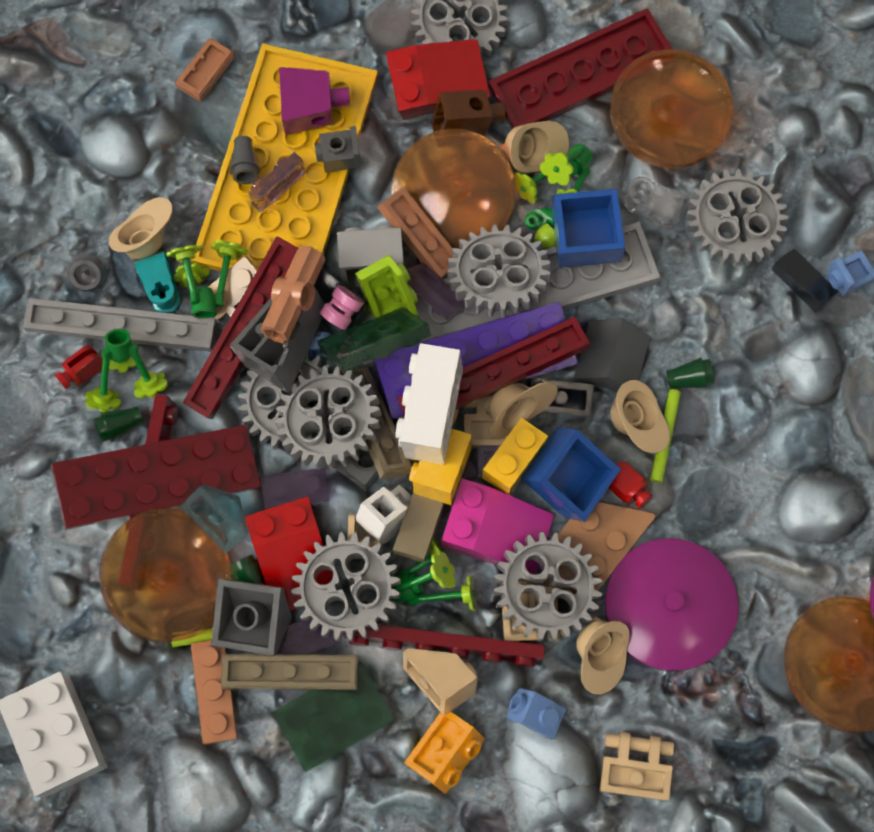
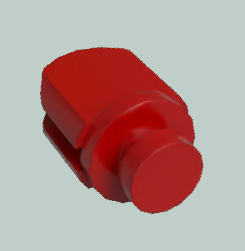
(80, 367)
(630, 486)

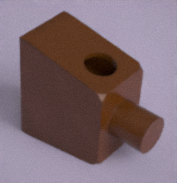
(466, 111)

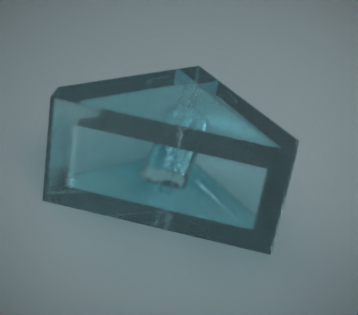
(218, 515)

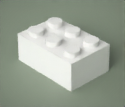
(430, 403)
(52, 734)

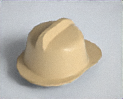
(530, 143)
(143, 231)
(518, 401)
(639, 417)
(603, 654)

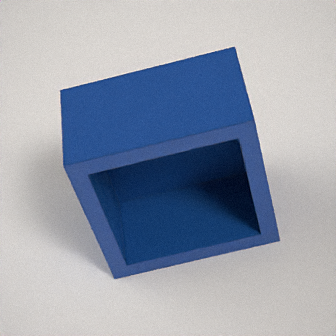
(588, 228)
(571, 474)

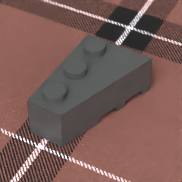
(276, 360)

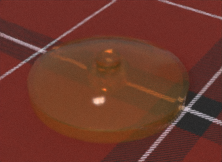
(671, 108)
(458, 182)
(162, 575)
(833, 663)

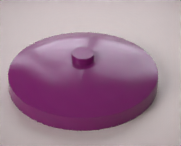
(674, 604)

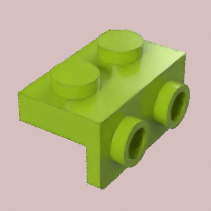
(386, 287)

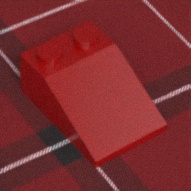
(434, 68)
(280, 539)

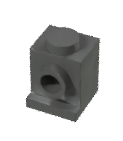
(343, 158)

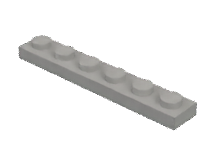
(96, 321)

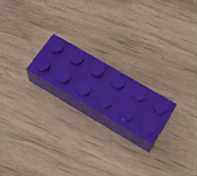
(474, 345)

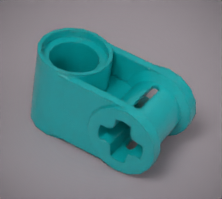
(158, 280)

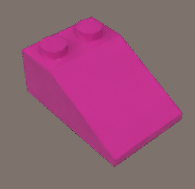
(490, 522)

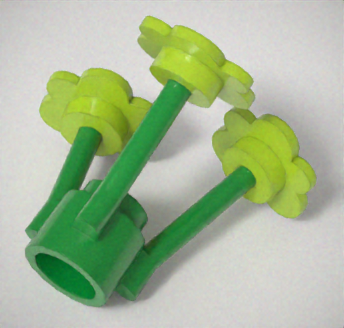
(558, 169)
(203, 300)
(119, 356)
(442, 572)

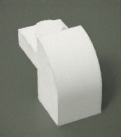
(383, 513)

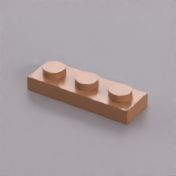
(417, 231)
(214, 703)

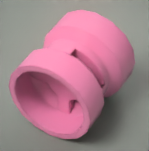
(341, 307)

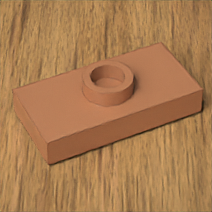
(205, 69)

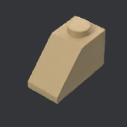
(441, 677)

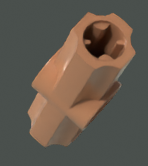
(292, 294)

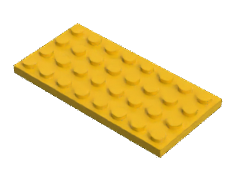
(310, 205)

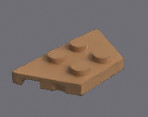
(606, 535)

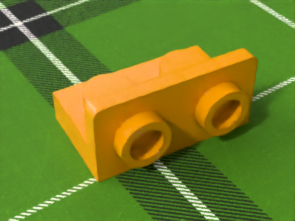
(445, 751)

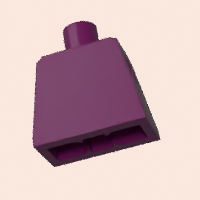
(308, 99)

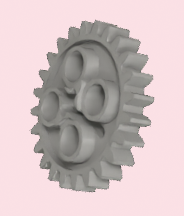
(441, 30)
(764, 213)
(499, 270)
(258, 413)
(356, 413)
(550, 557)
(318, 597)

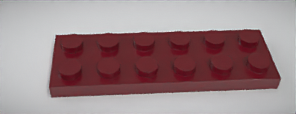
(576, 70)
(153, 476)

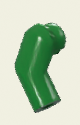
(538, 218)

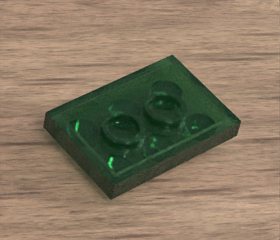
(374, 339)
(332, 720)

